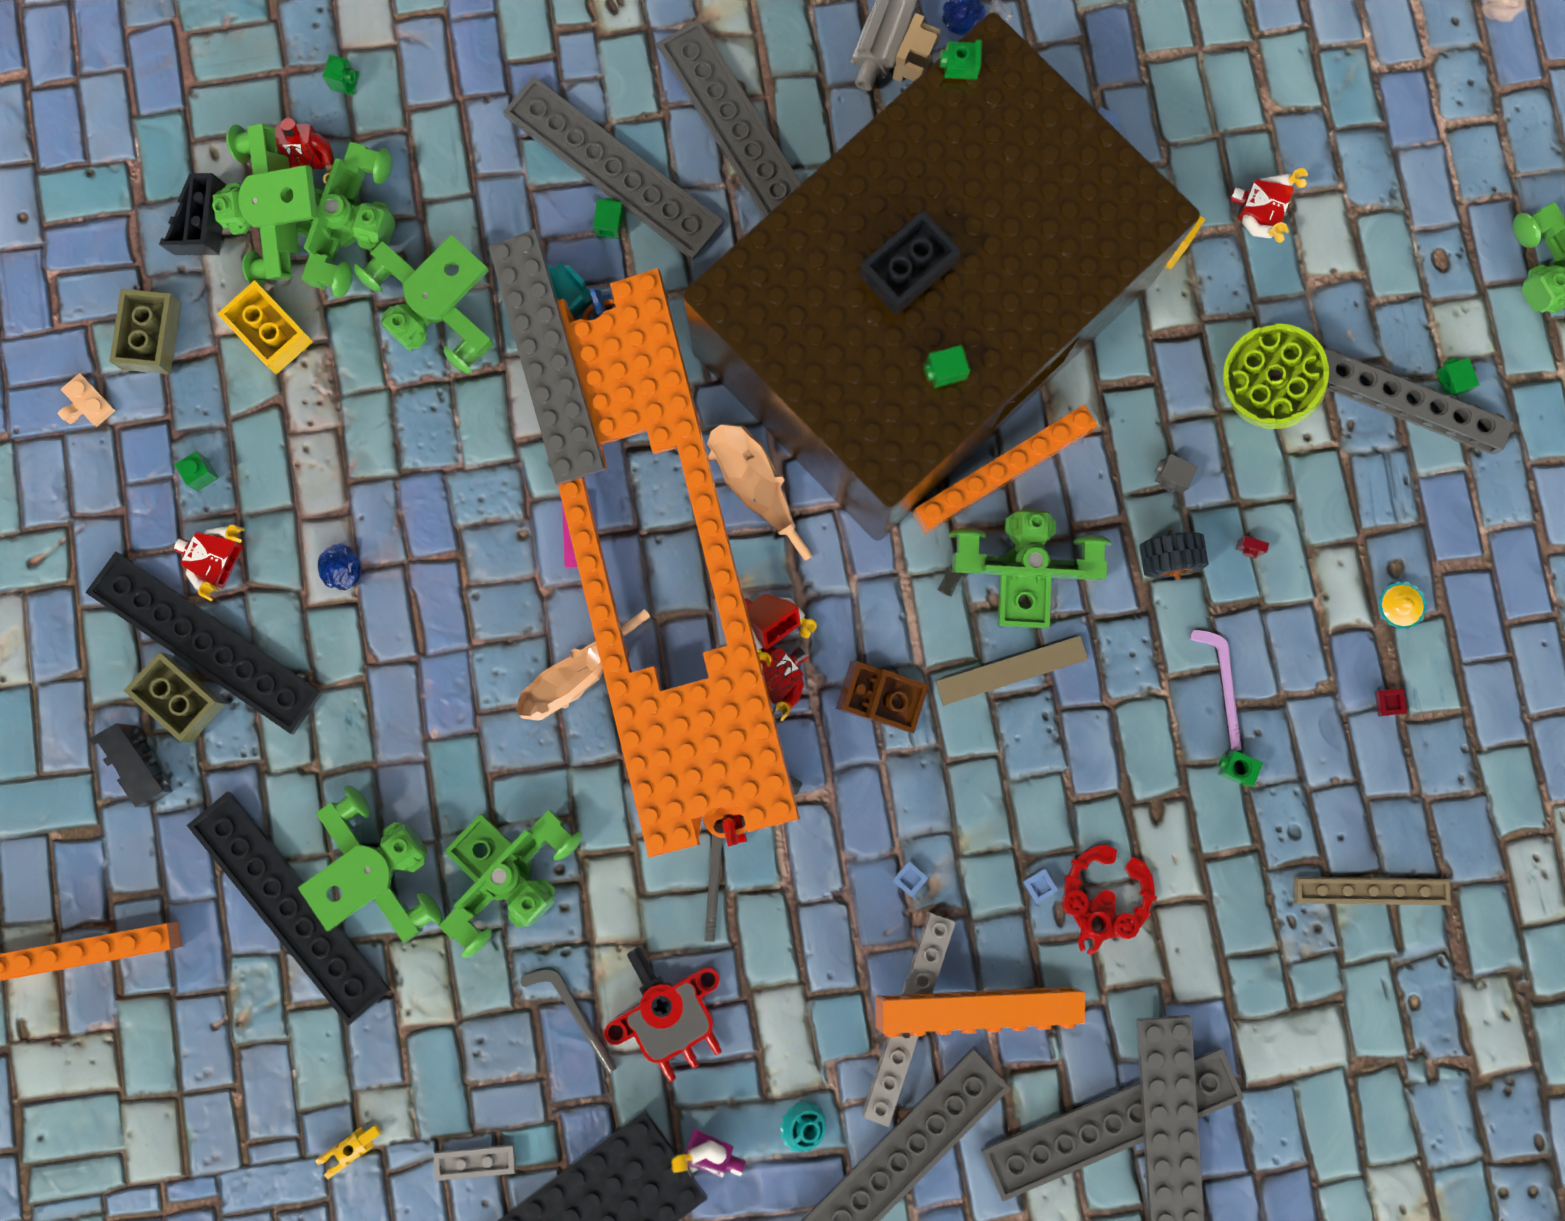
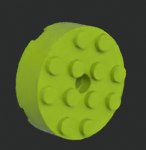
(1283, 401)

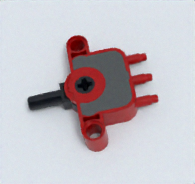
(672, 1031)

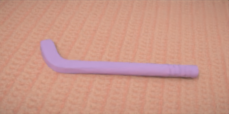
(1224, 660)

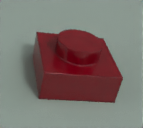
(1252, 547)
(1390, 702)

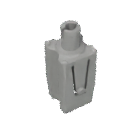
(881, 39)

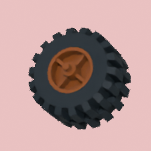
(1173, 554)

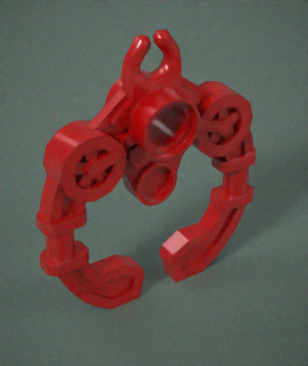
(1076, 903)

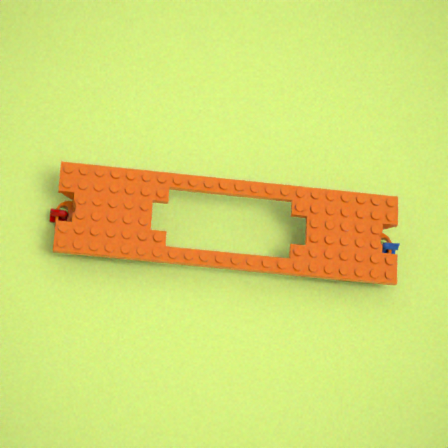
(709, 742)

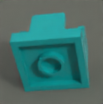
(571, 288)

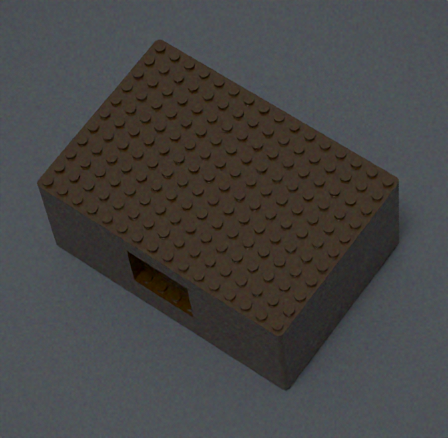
(1054, 244)

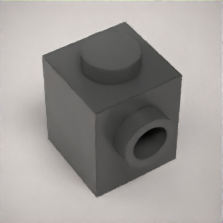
(1175, 474)

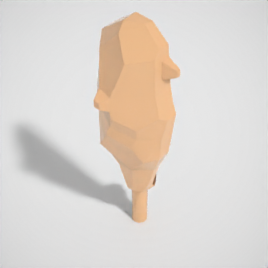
(752, 476)
(563, 683)

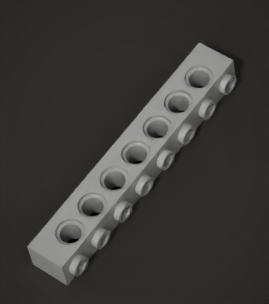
(899, 1050)

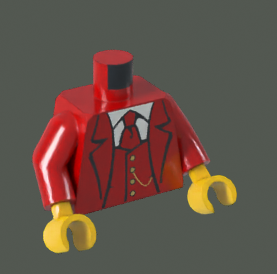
(304, 146)
(784, 678)

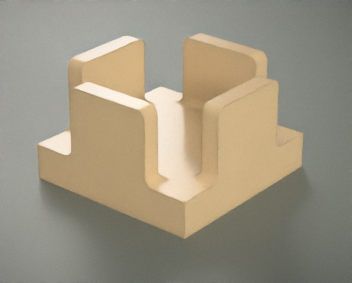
(915, 50)

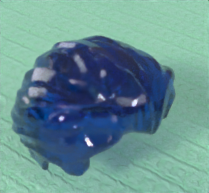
(962, 15)
(339, 567)

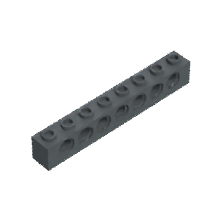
(1495, 426)

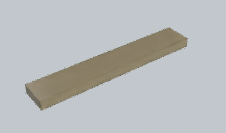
(1011, 670)
(1371, 891)

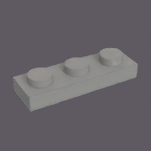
(474, 1162)

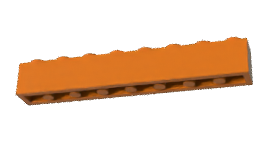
(1004, 469)
(90, 950)
(979, 1010)

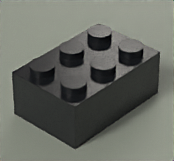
(909, 263)

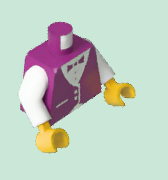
(708, 1155)

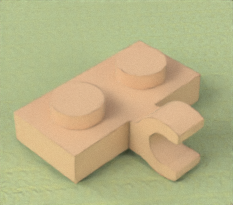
(85, 401)

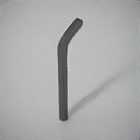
(713, 888)
(561, 987)

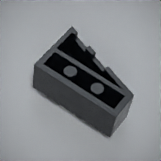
(194, 224)
(134, 763)

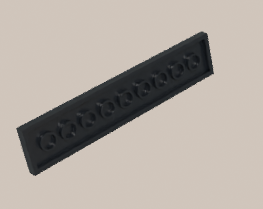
(204, 642)
(273, 892)

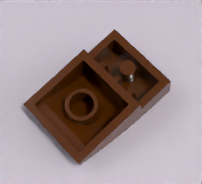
(882, 696)

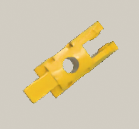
(358, 1140)

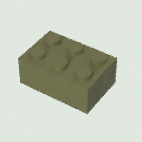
(145, 331)
(174, 697)

